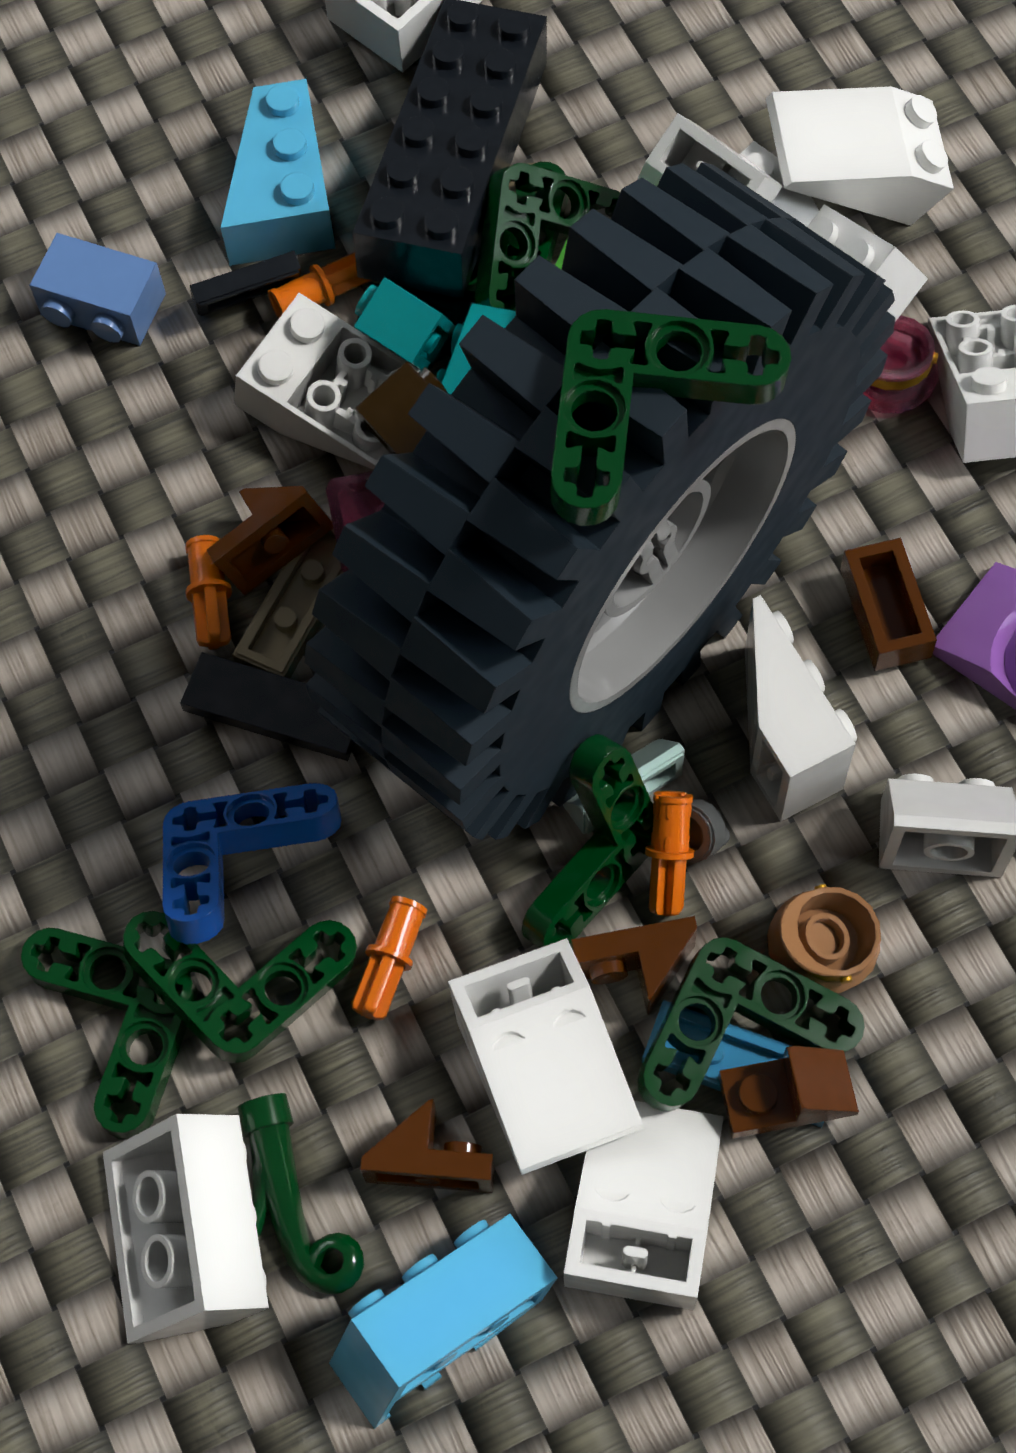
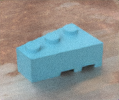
(277, 180)
(439, 1314)

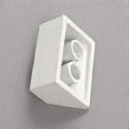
(184, 1227)

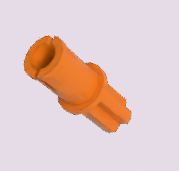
(319, 285)
(208, 594)
(669, 851)
(388, 958)

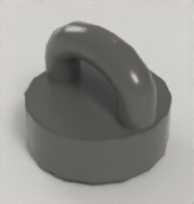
(706, 830)

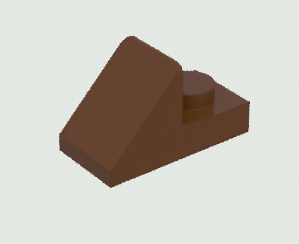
(278, 530)
(651, 949)
(788, 1092)
(409, 1159)

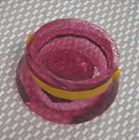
(908, 371)

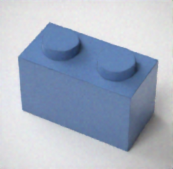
(97, 289)

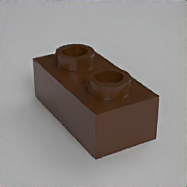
(888, 604)

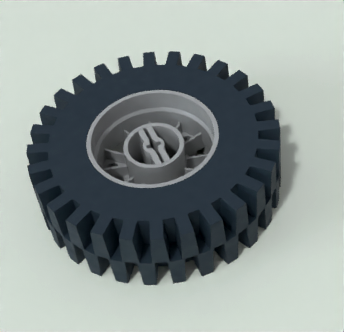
(490, 627)

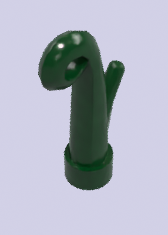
(277, 1191)

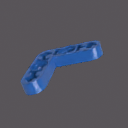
(209, 842)

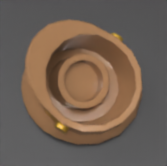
(826, 937)

